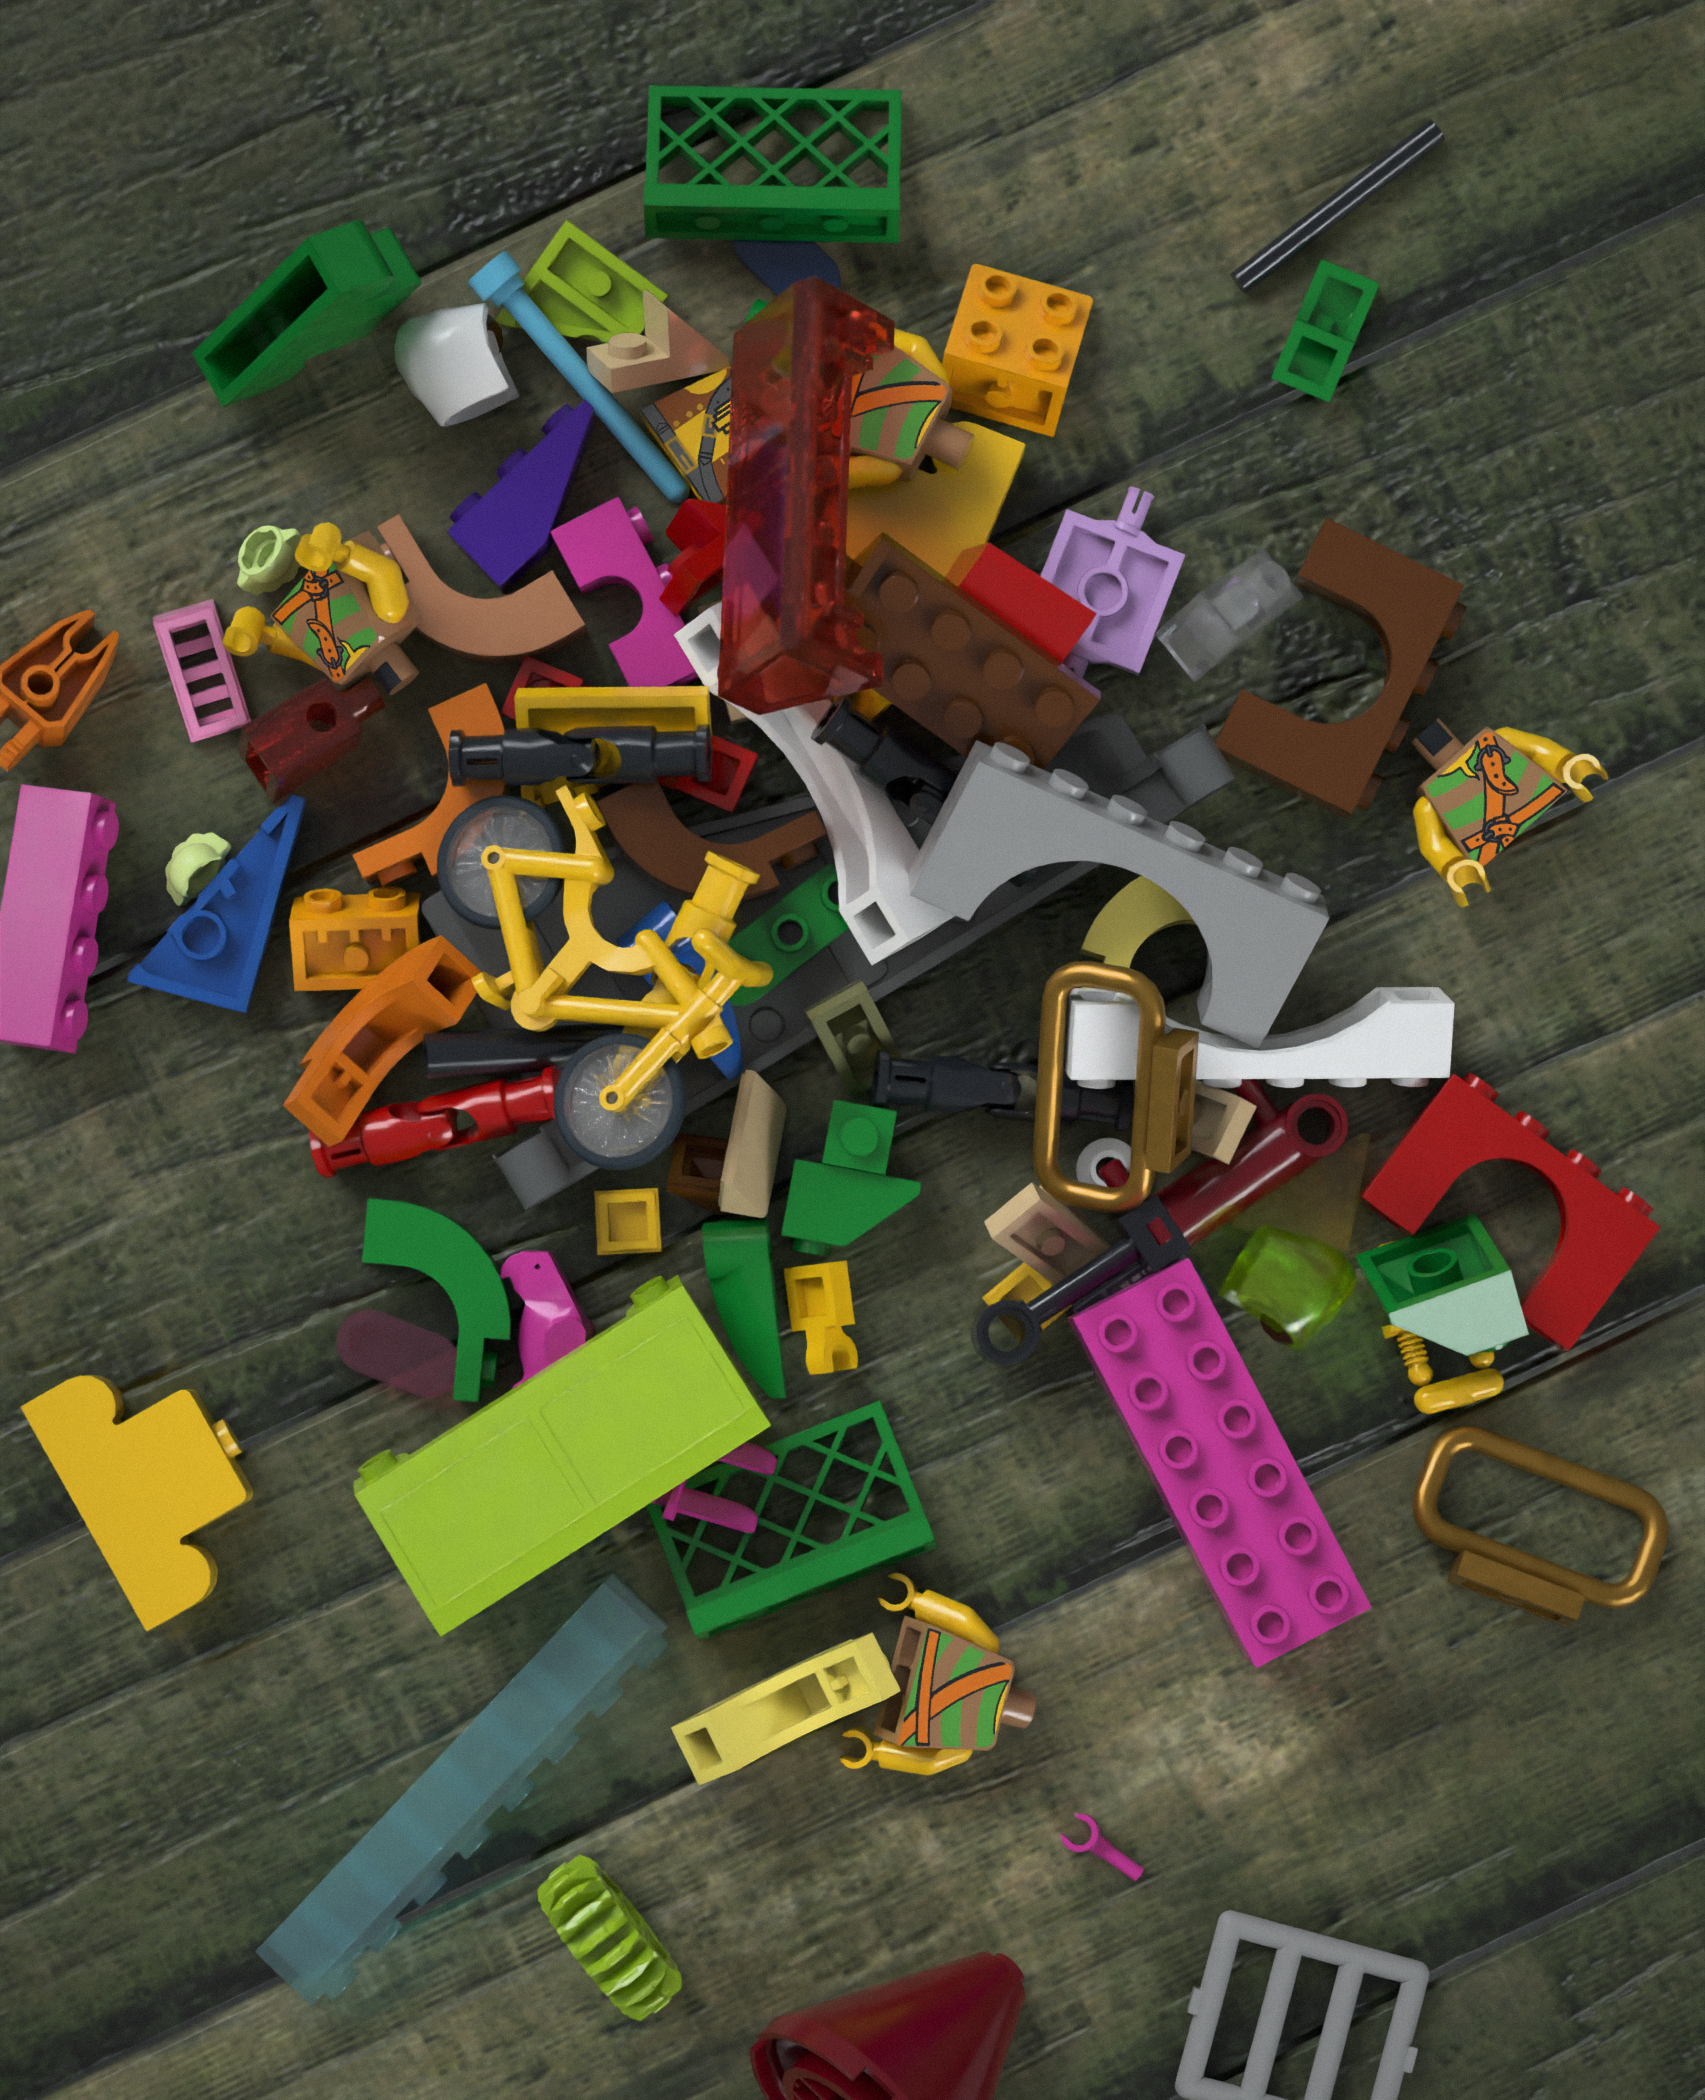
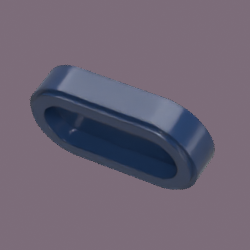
(785, 262)

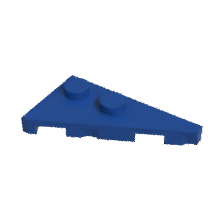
(223, 937)

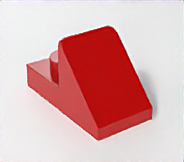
(698, 569)

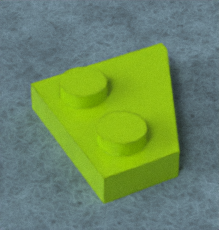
(586, 289)

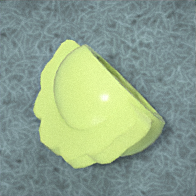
(268, 559)
(195, 865)

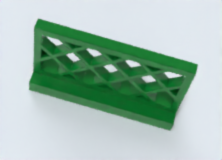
(780, 210)
(813, 1571)

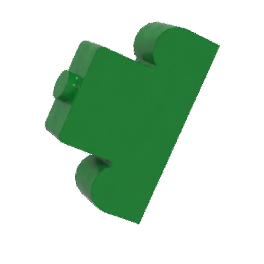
(312, 303)

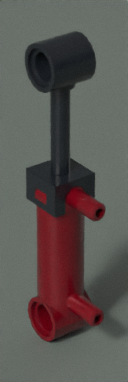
(1180, 1212)

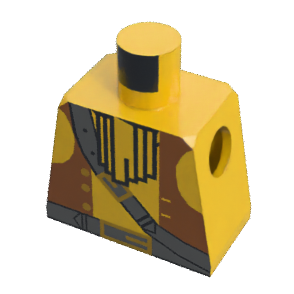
(695, 433)

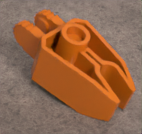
(50, 688)

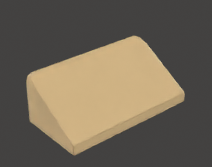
(752, 1148)

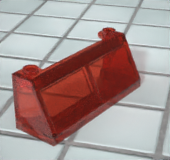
(787, 501)

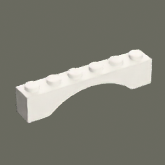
(863, 827)
(1383, 1035)

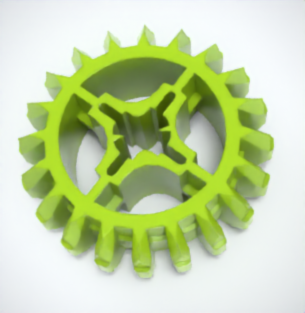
(609, 1938)

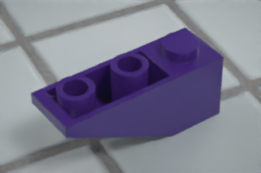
(513, 521)

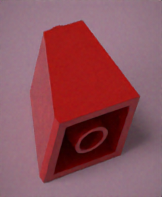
(1021, 598)

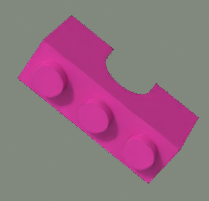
(610, 549)

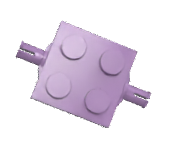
(1118, 577)

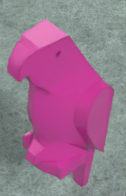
(552, 1315)

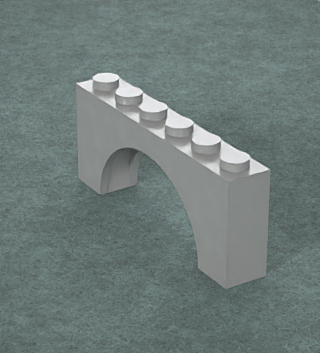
(1020, 817)

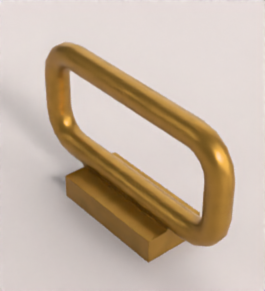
(1162, 1089)
(1519, 1576)

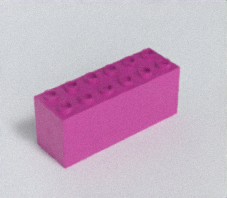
(1219, 1462)

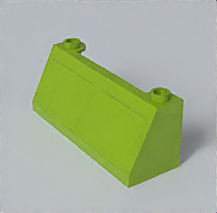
(560, 1456)

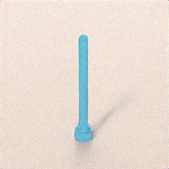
(503, 285)

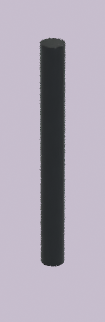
(1337, 206)

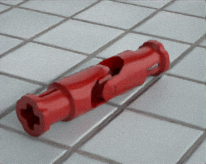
(409, 1128)

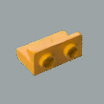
(350, 938)

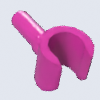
(1103, 1849)

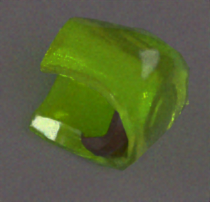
(1290, 1284)

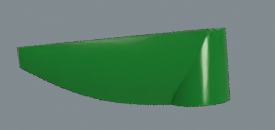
(746, 1297)

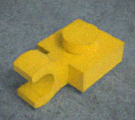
(820, 1305)

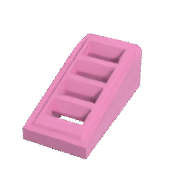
(185, 618)

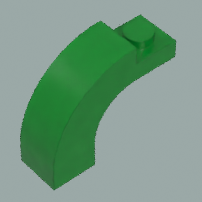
(457, 1260)

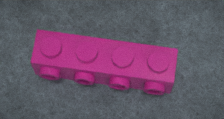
(51, 915)

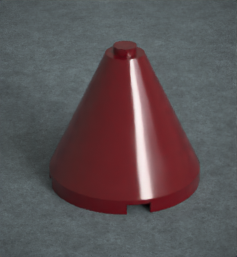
(899, 2040)

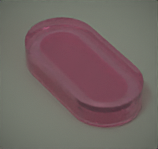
(397, 1353)

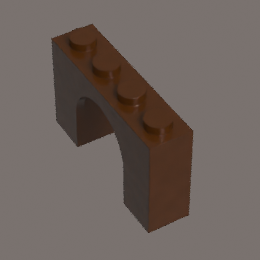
(1408, 613)

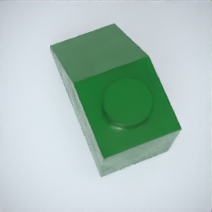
(839, 1205)

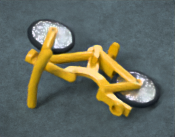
(621, 1092)

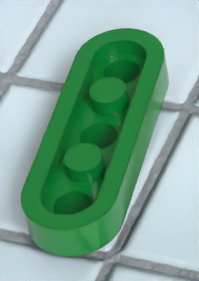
(811, 911)

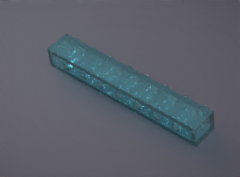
(463, 1789)

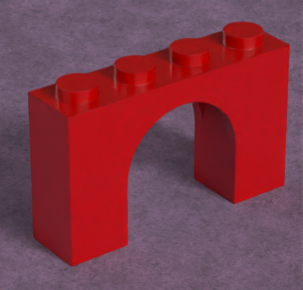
(1598, 1228)

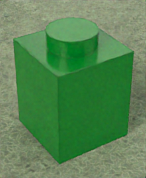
(859, 1137)

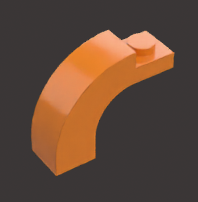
(395, 857)
(379, 1026)

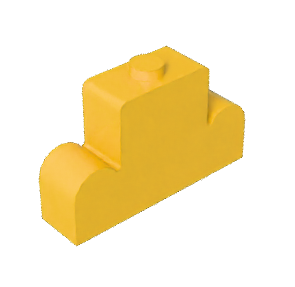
(942, 510)
(144, 1485)

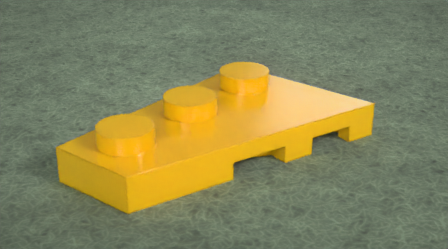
(575, 707)

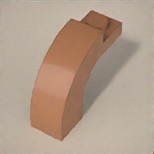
(483, 630)

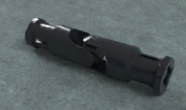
(541, 755)
(886, 761)
(958, 1085)

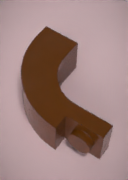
(673, 857)

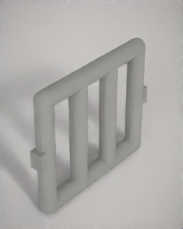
(1291, 1945)

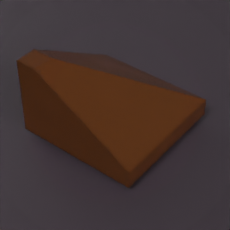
(698, 1170)

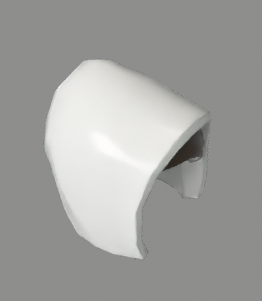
(455, 362)

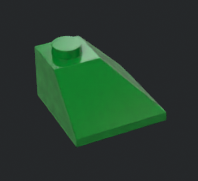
(1447, 1287)

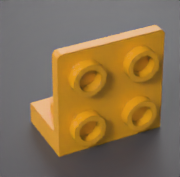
(1014, 348)

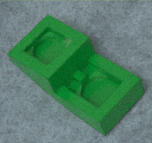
(1325, 330)

